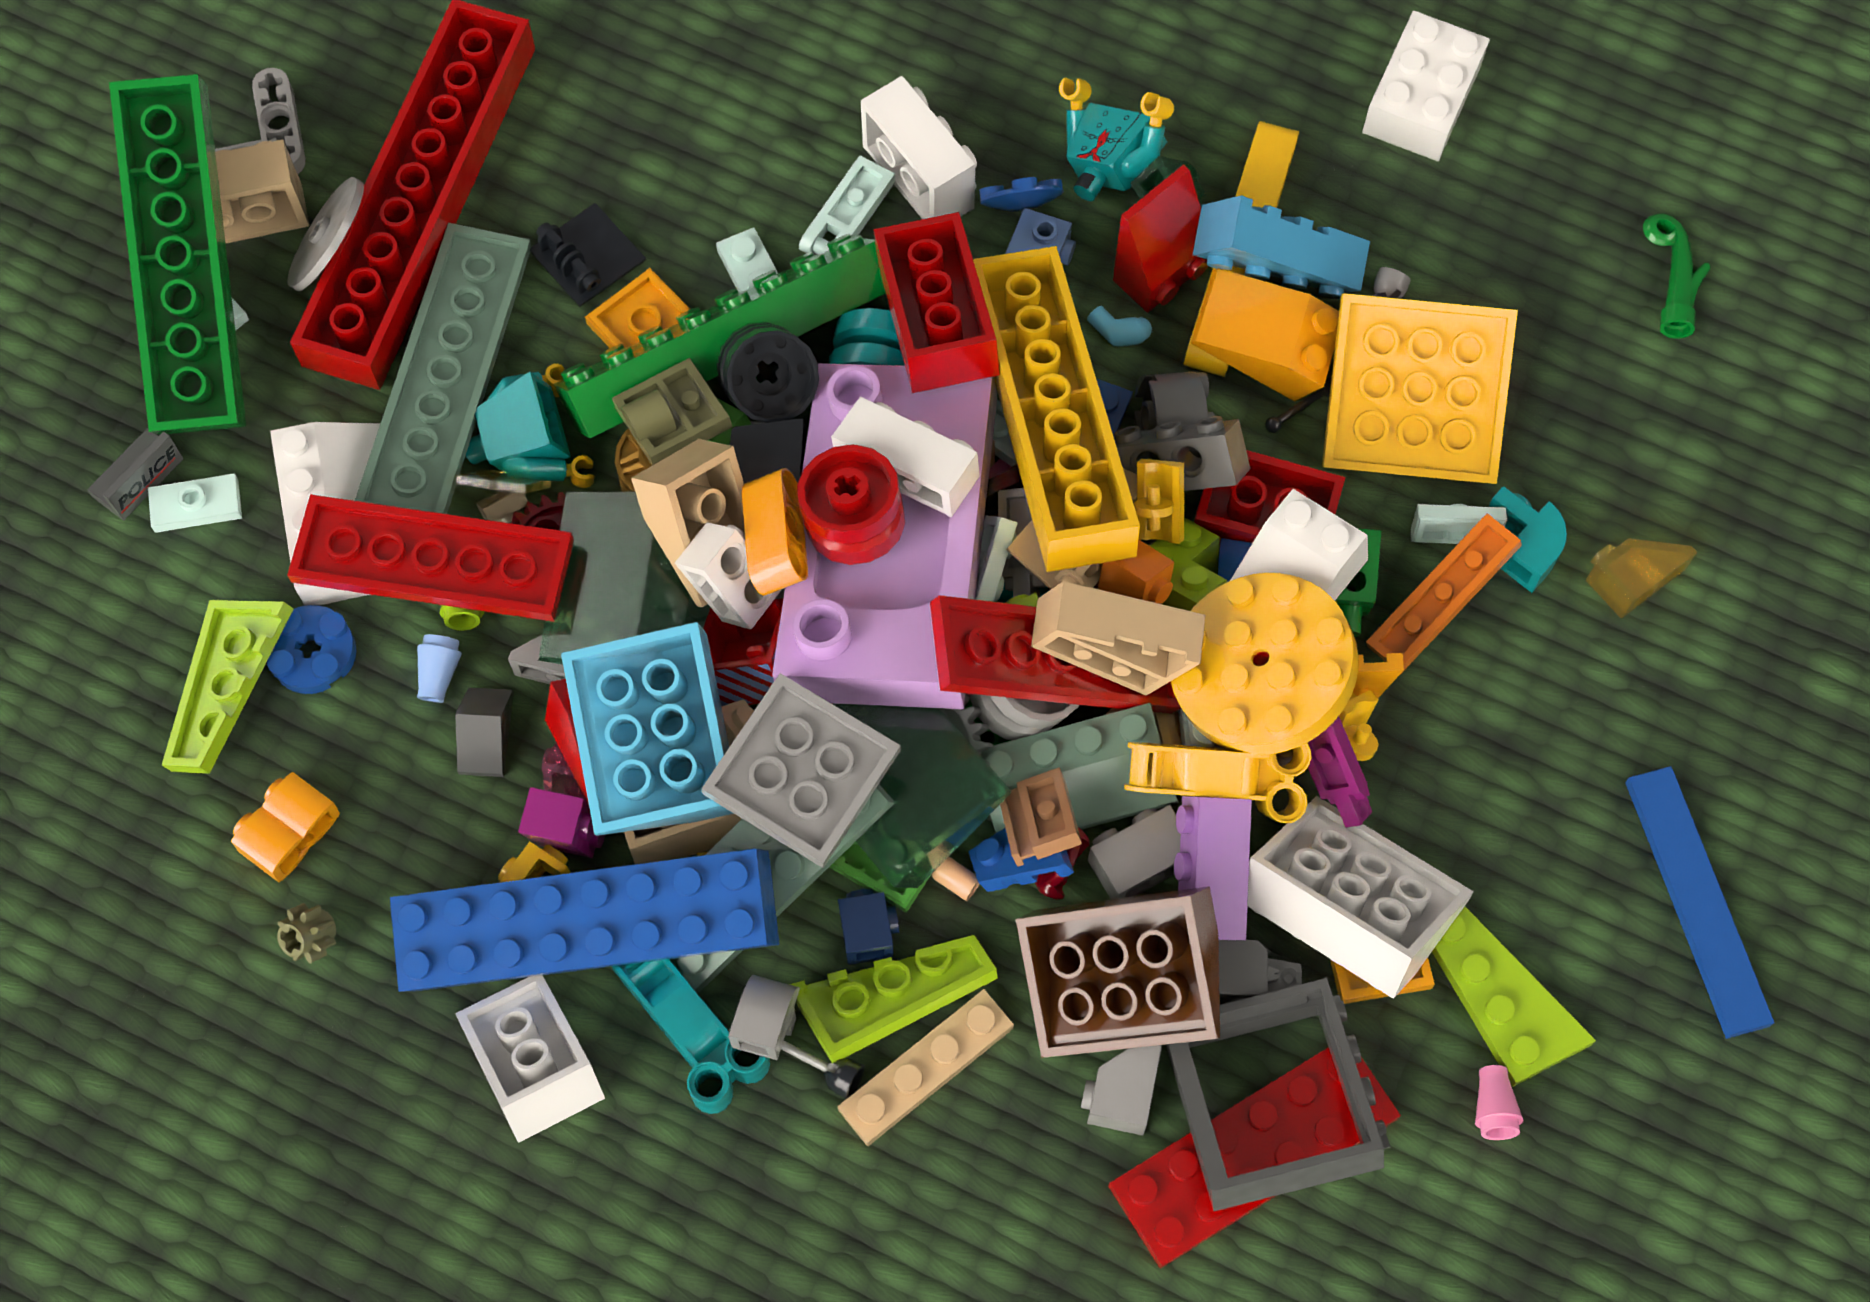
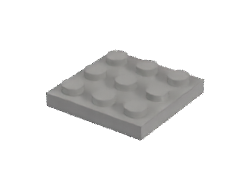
(801, 770)

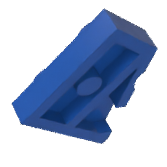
(997, 869)

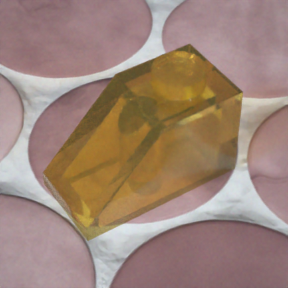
(1636, 571)

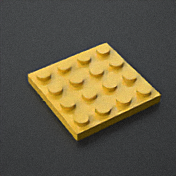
(1419, 388)

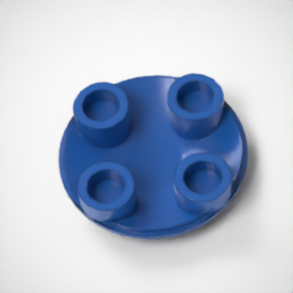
(1024, 194)

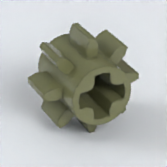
(306, 933)

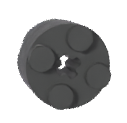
(1172, 398)

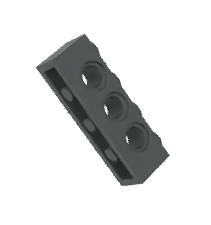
(1218, 442)

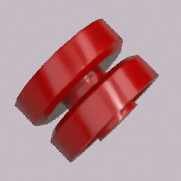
(851, 504)

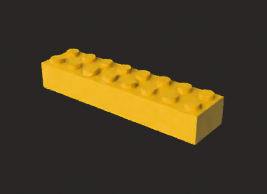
(1056, 413)

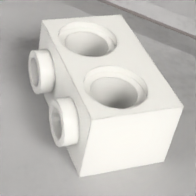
(719, 572)

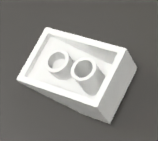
(1307, 544)
(530, 1056)

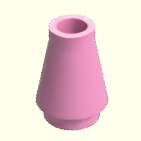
(1496, 1105)

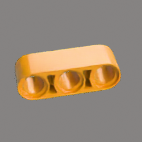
(774, 532)

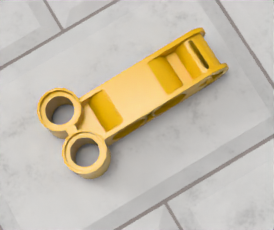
(1220, 775)

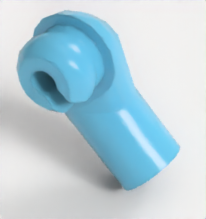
(1120, 331)

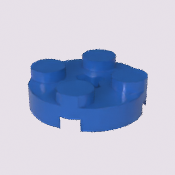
(324, 666)

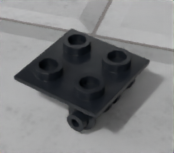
(586, 254)

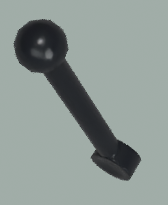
(1274, 424)

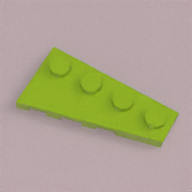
(222, 674)
(875, 1002)
(1506, 1002)

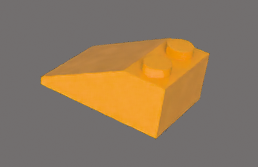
(1268, 332)

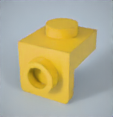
(533, 863)

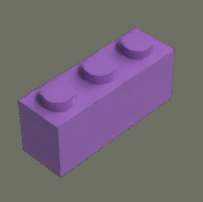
(1217, 856)

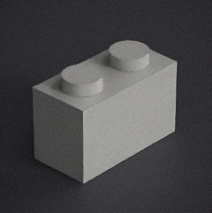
(1138, 855)

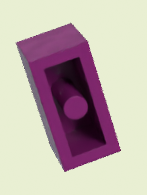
(559, 822)

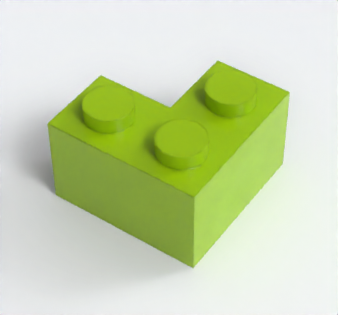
(1194, 566)

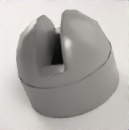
(1392, 282)

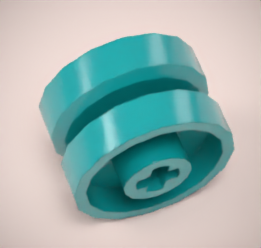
(866, 339)

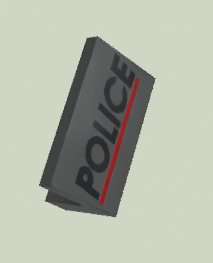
(136, 469)

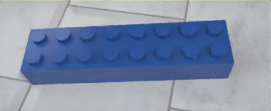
(584, 920)

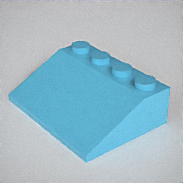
(647, 728)

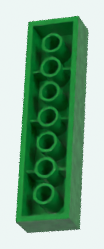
(177, 254)
(796, 299)

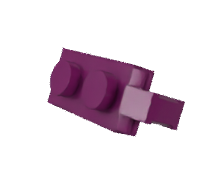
(1339, 774)

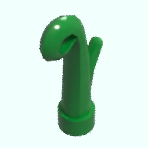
(1678, 315)

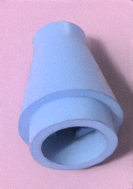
(436, 666)

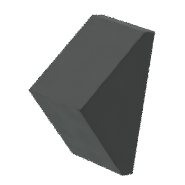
(483, 731)

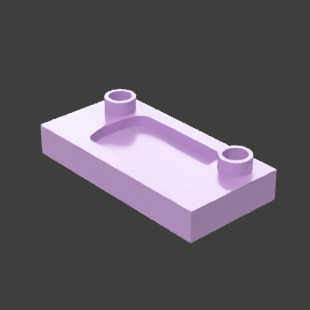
(868, 626)

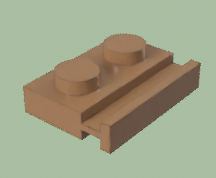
(1040, 817)

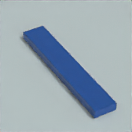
(1699, 903)

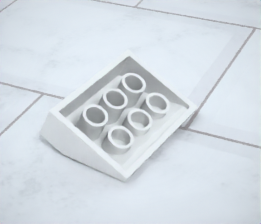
(323, 462)
(1354, 896)

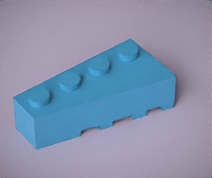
(1281, 247)

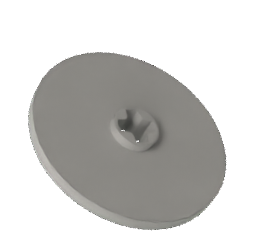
(325, 234)

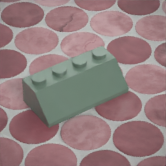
(1092, 760)

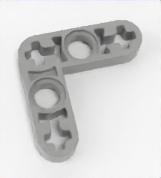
(267, 110)

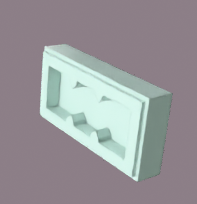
(194, 503)
(1450, 522)

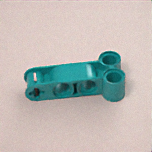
(690, 1029)

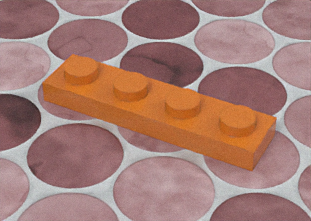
(1445, 591)

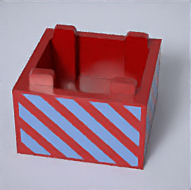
(744, 656)

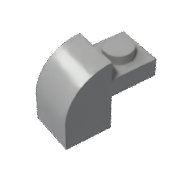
(764, 1017)

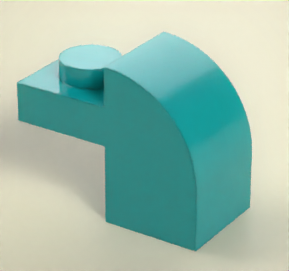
(1540, 534)

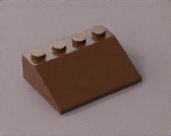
(1123, 972)

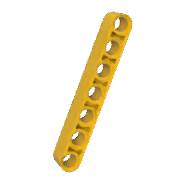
(1263, 182)

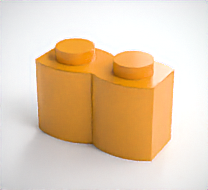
(284, 826)

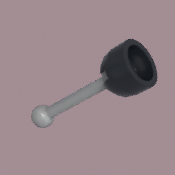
(841, 1077)

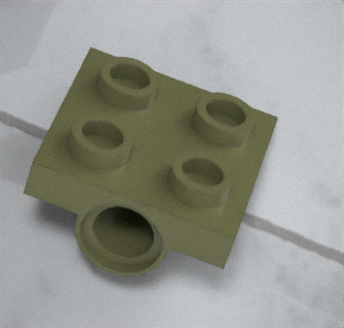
(671, 411)

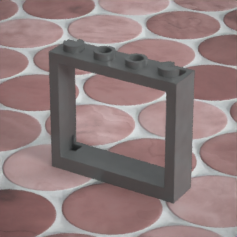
(1262, 1013)

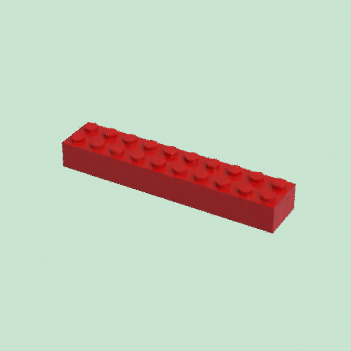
(413, 194)

